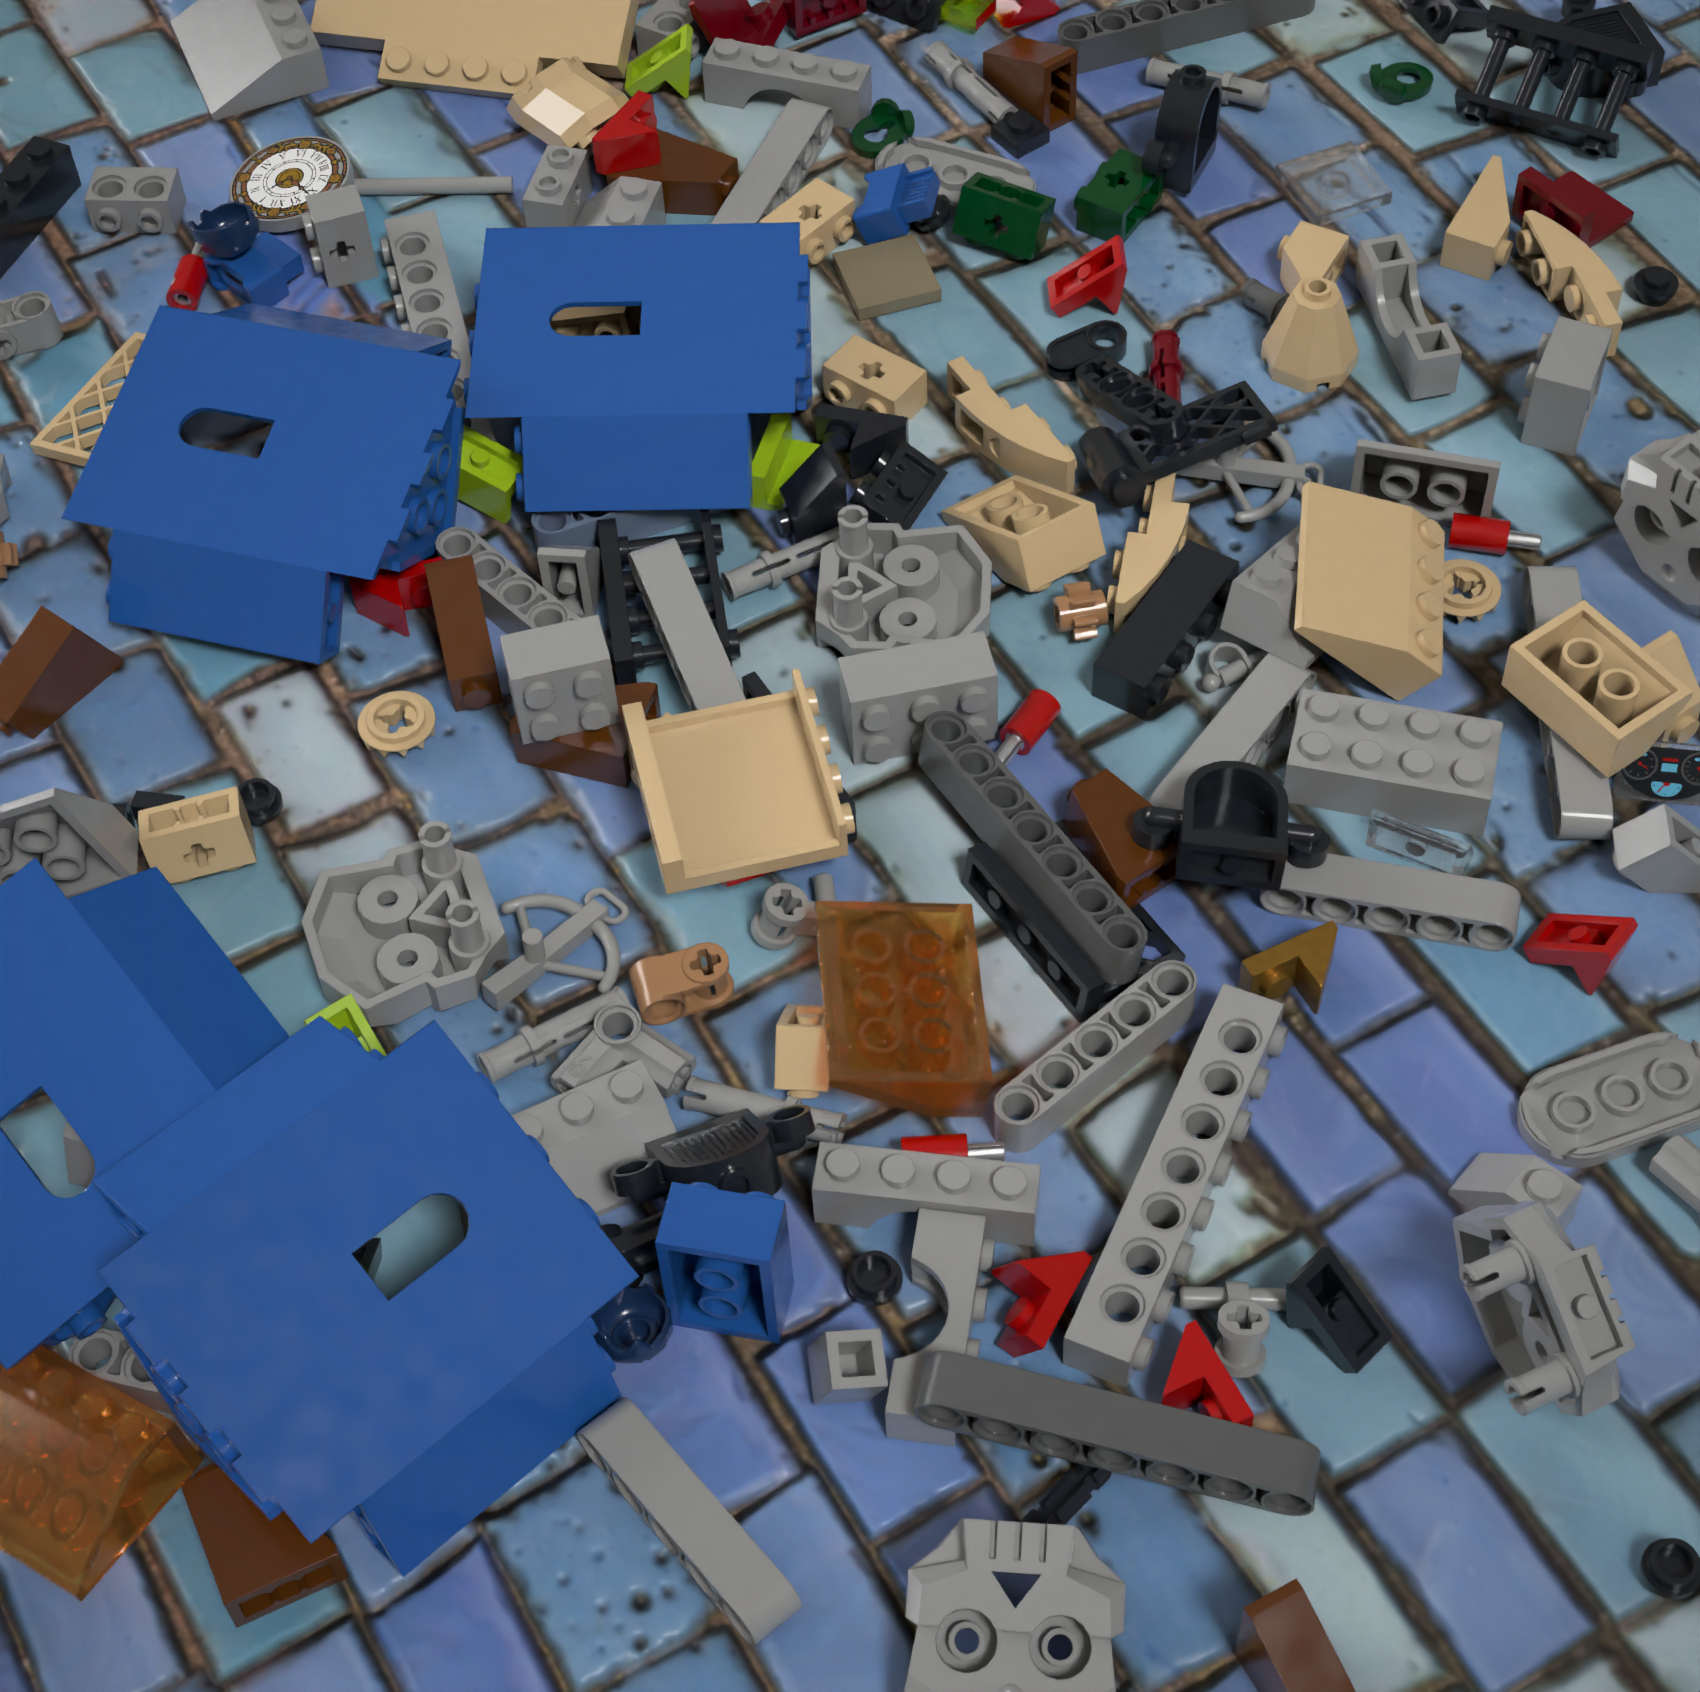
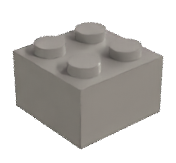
(1563, 385)
(560, 679)

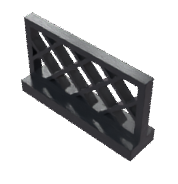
(1043, 941)

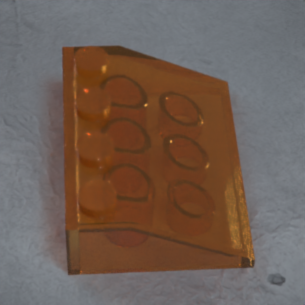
(904, 1005)
(80, 1470)

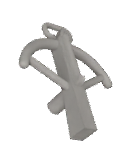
(1236, 469)
(545, 953)

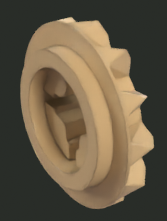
(1472, 578)
(388, 710)

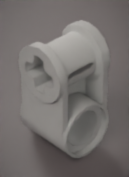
(28, 324)

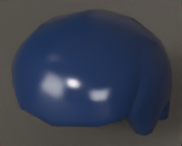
(226, 229)
(633, 1325)

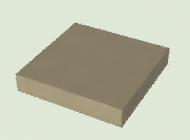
(886, 277)

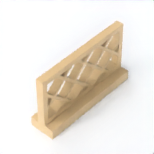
(92, 394)

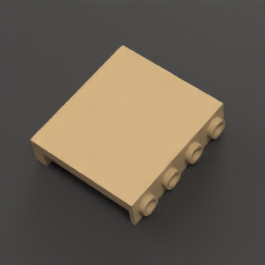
(738, 788)

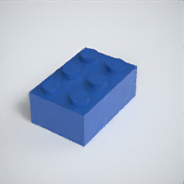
(725, 1261)

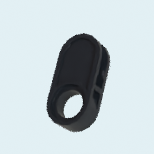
(1076, 347)

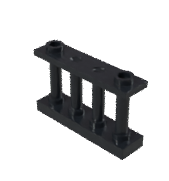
(1546, 41)
(621, 586)

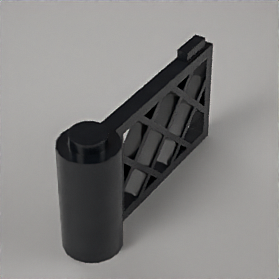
(1122, 462)

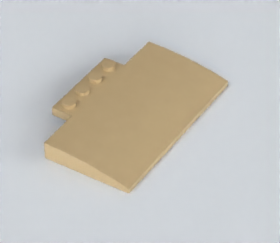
(479, 44)

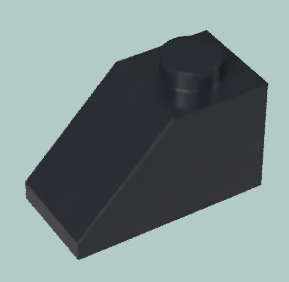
(812, 496)

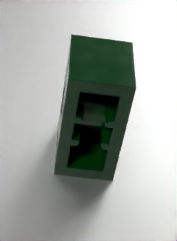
(1117, 197)
(1003, 216)

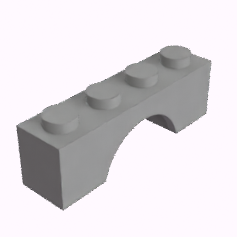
(741, 69)
(1422, 352)
(866, 1183)
(947, 1264)

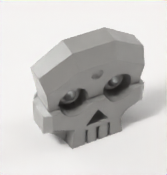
(1663, 516)
(871, 596)
(438, 920)
(1542, 1307)
(958, 1591)

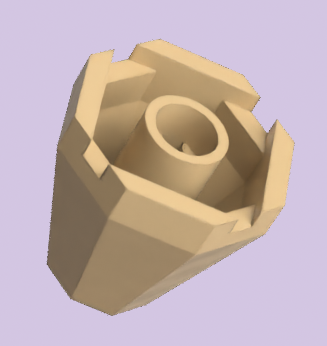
(1311, 338)

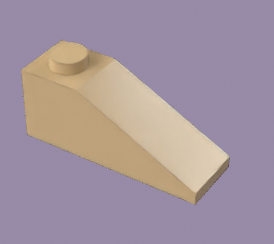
(1480, 229)

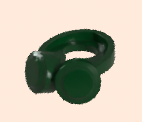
(1395, 91)
(884, 114)

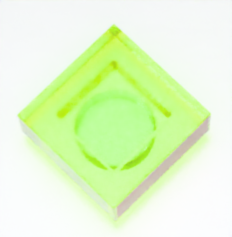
(968, 13)

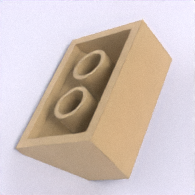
(1594, 687)

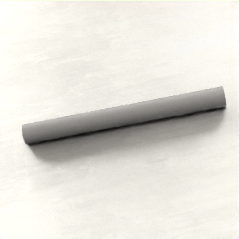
(435, 185)

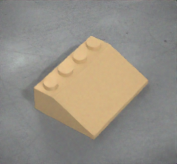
(1371, 587)

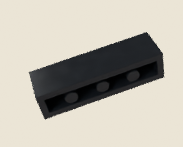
(32, 193)
(1164, 630)

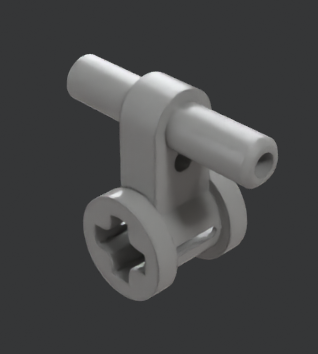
(793, 913)
(1241, 1321)

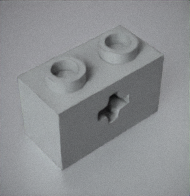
(558, 188)
(341, 236)

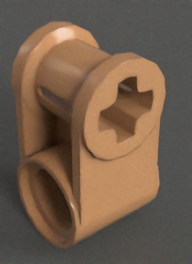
(679, 985)

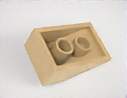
(1030, 531)

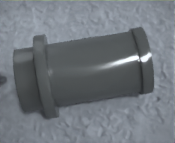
(1263, 299)

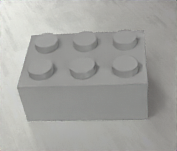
(897, 688)

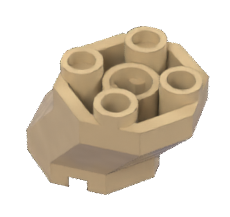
(566, 105)

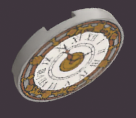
(286, 172)

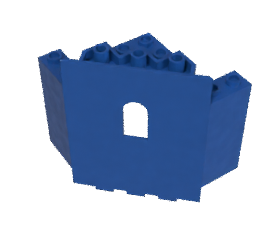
(650, 413)
(344, 486)
(126, 1028)
(288, 1348)

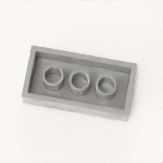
(1394, 759)

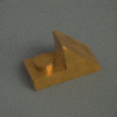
(1296, 962)

